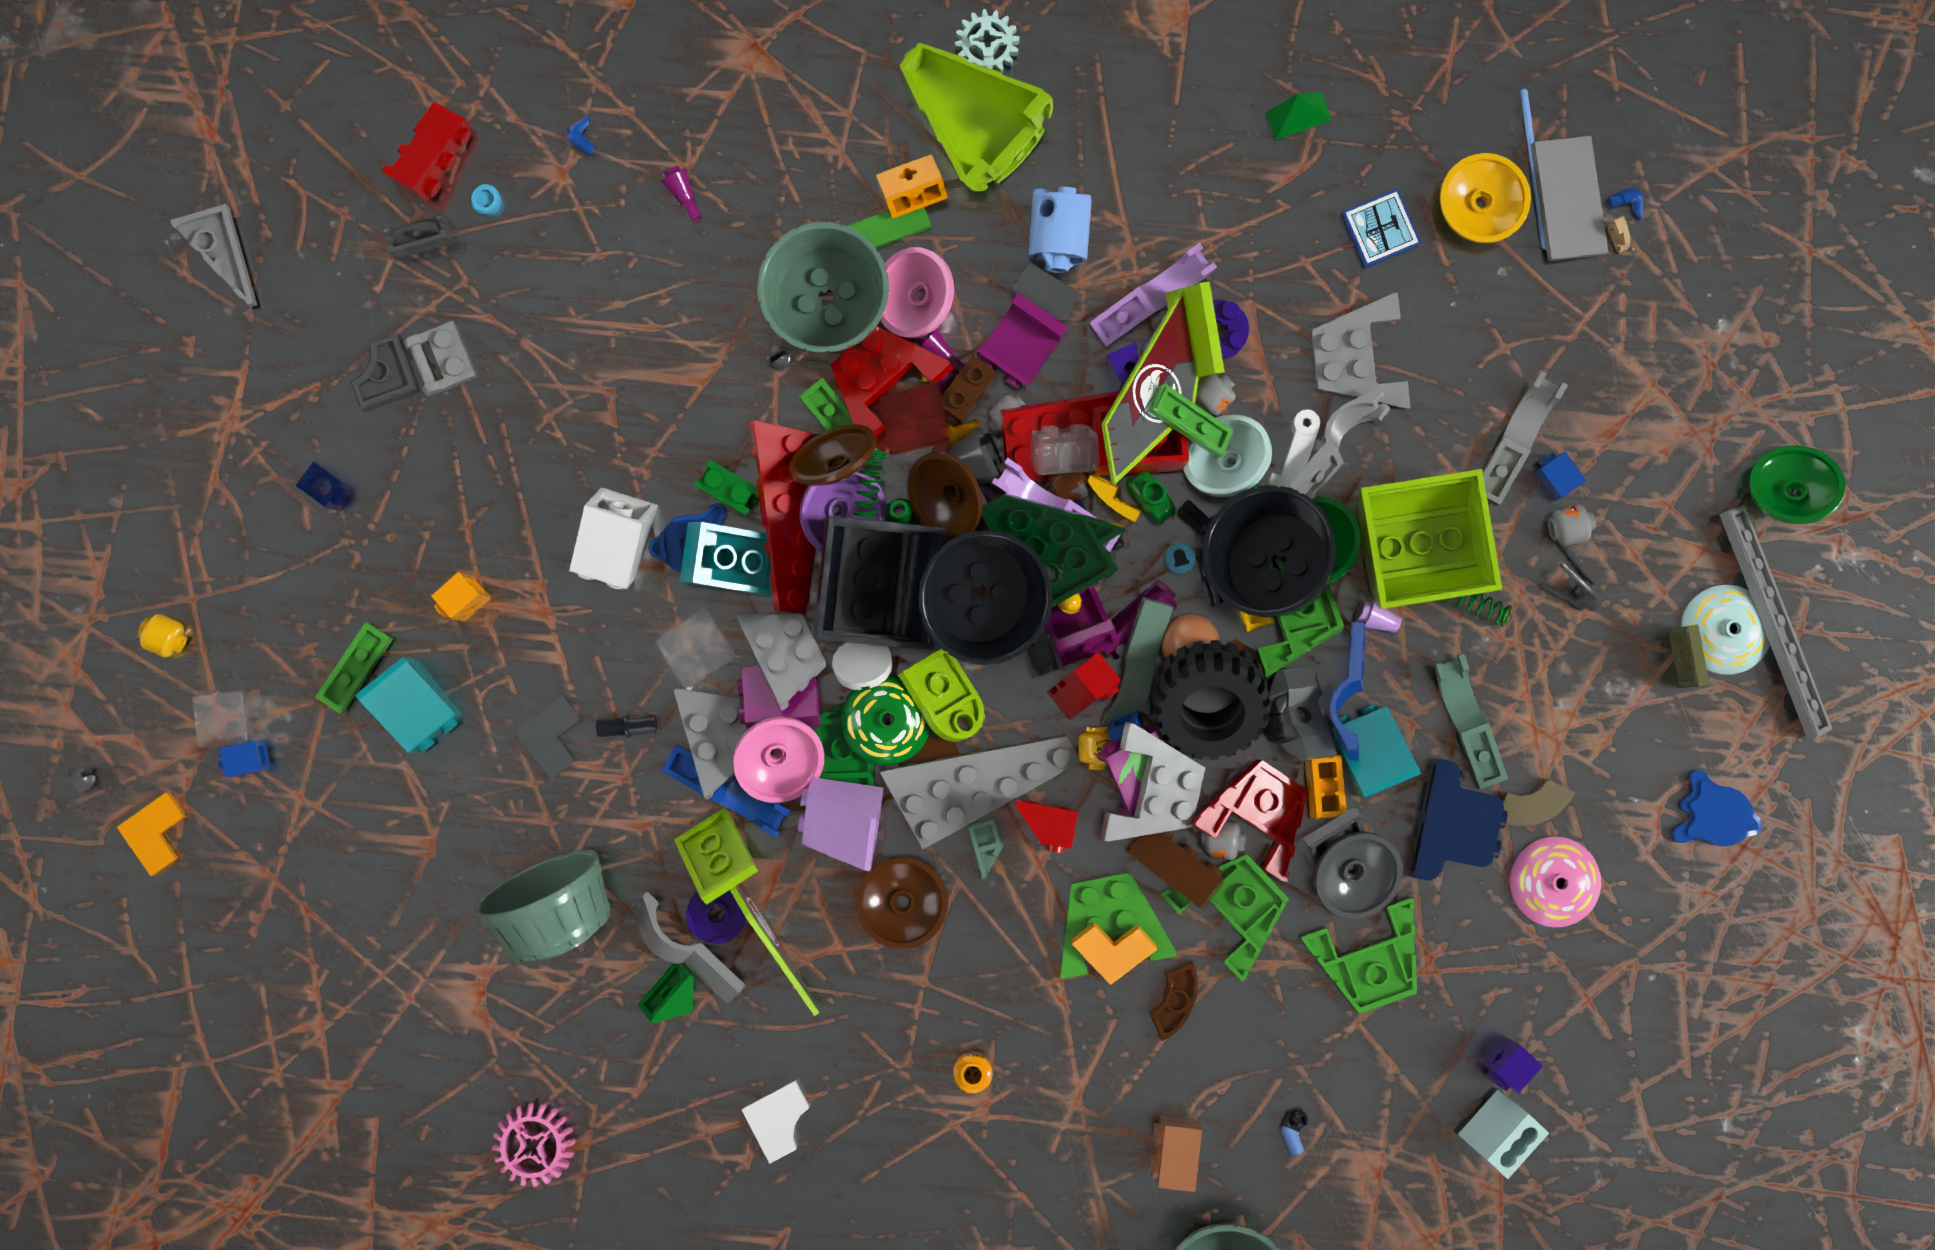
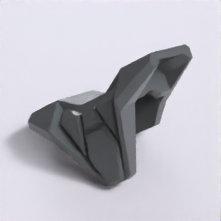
(1303, 741)

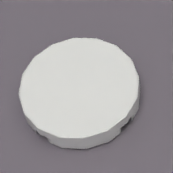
(861, 665)

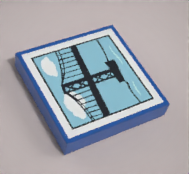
(1381, 228)

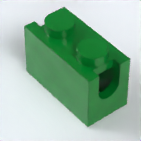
(728, 489)

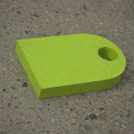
(943, 695)

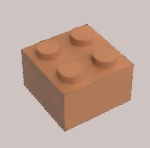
(1176, 1154)

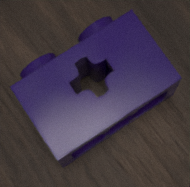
(1511, 1066)

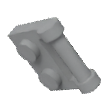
(449, 354)

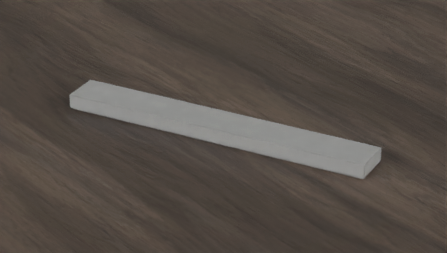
(1776, 622)

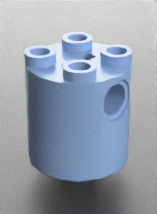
(1059, 228)

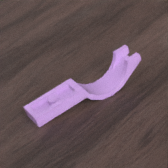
(1151, 296)
(1017, 483)

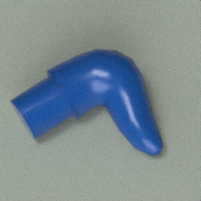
(576, 139)
(1627, 196)

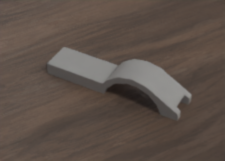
(1519, 436)
(1328, 459)
(696, 957)

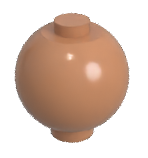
(1185, 630)

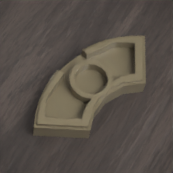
(1538, 805)

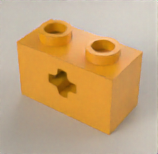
(912, 186)
(460, 597)
(1325, 787)

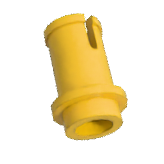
(958, 432)

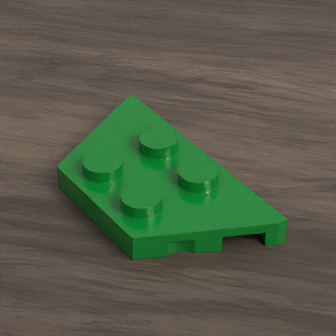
(839, 759)

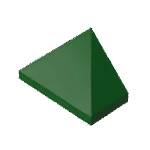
(1298, 114)
(670, 995)

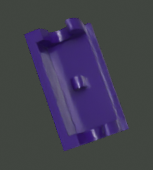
(1121, 364)

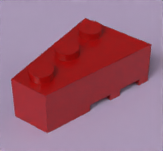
(429, 152)
(1084, 686)

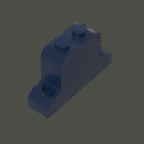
(1456, 824)

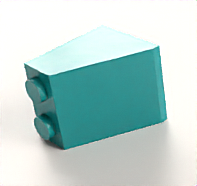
(410, 705)
(1382, 752)

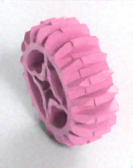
(524, 1134)

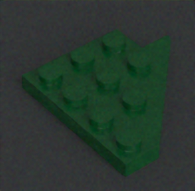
(1063, 539)

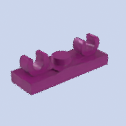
(1125, 619)

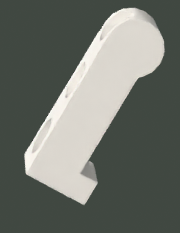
(1304, 430)

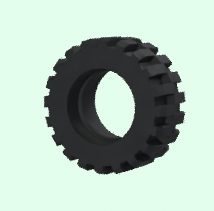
(1218, 731)

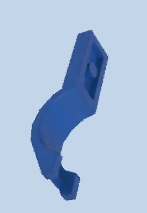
(1349, 687)
(730, 794)

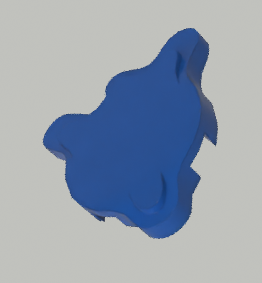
(671, 542)
(1716, 814)

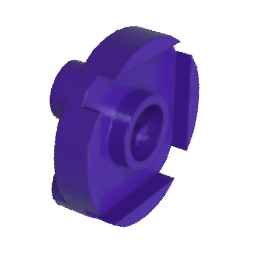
(1237, 326)
(709, 929)

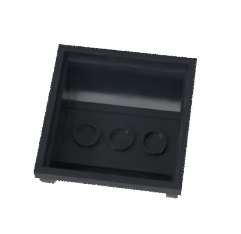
(873, 582)

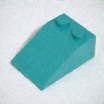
(726, 558)

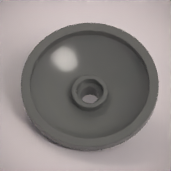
(1365, 887)

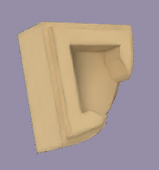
(1619, 234)

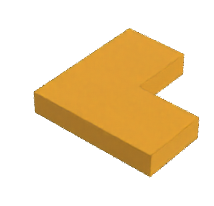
(146, 830)
(1112, 957)

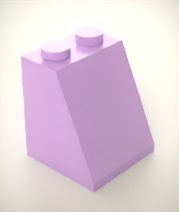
(841, 820)

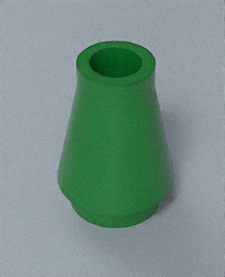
(906, 517)

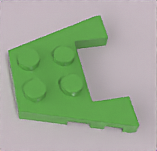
(1302, 632)
(1248, 902)
(1116, 907)
(1375, 972)

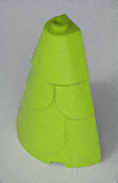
(976, 113)

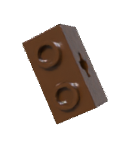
(968, 389)

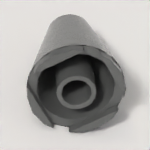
(979, 454)

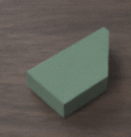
(985, 844)

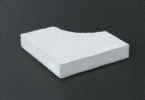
(775, 1118)

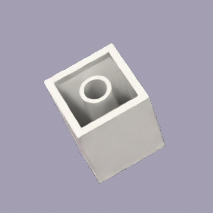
(612, 538)

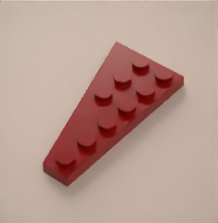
(1021, 421)
(780, 505)

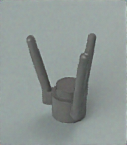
(1588, 592)

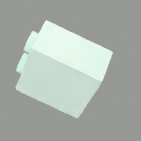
(1503, 1133)

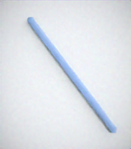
(1530, 139)

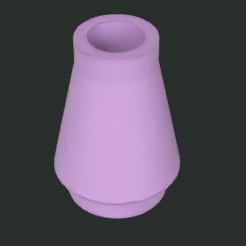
(1376, 619)

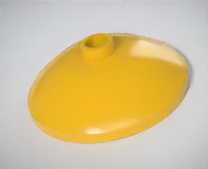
(1495, 182)

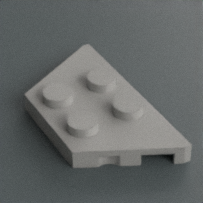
(783, 652)
(712, 735)

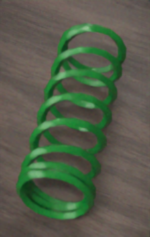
(879, 454)
(1502, 614)

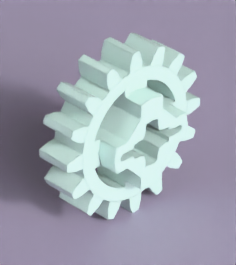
(998, 40)

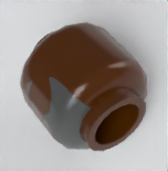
(1069, 485)

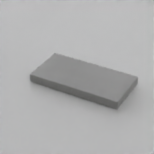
(1569, 198)

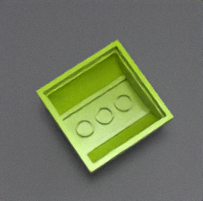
(1428, 539)

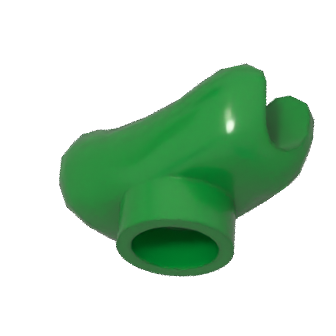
(1151, 496)

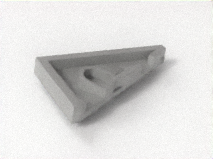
(216, 240)

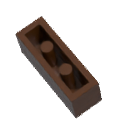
(1178, 867)

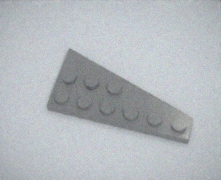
(962, 788)

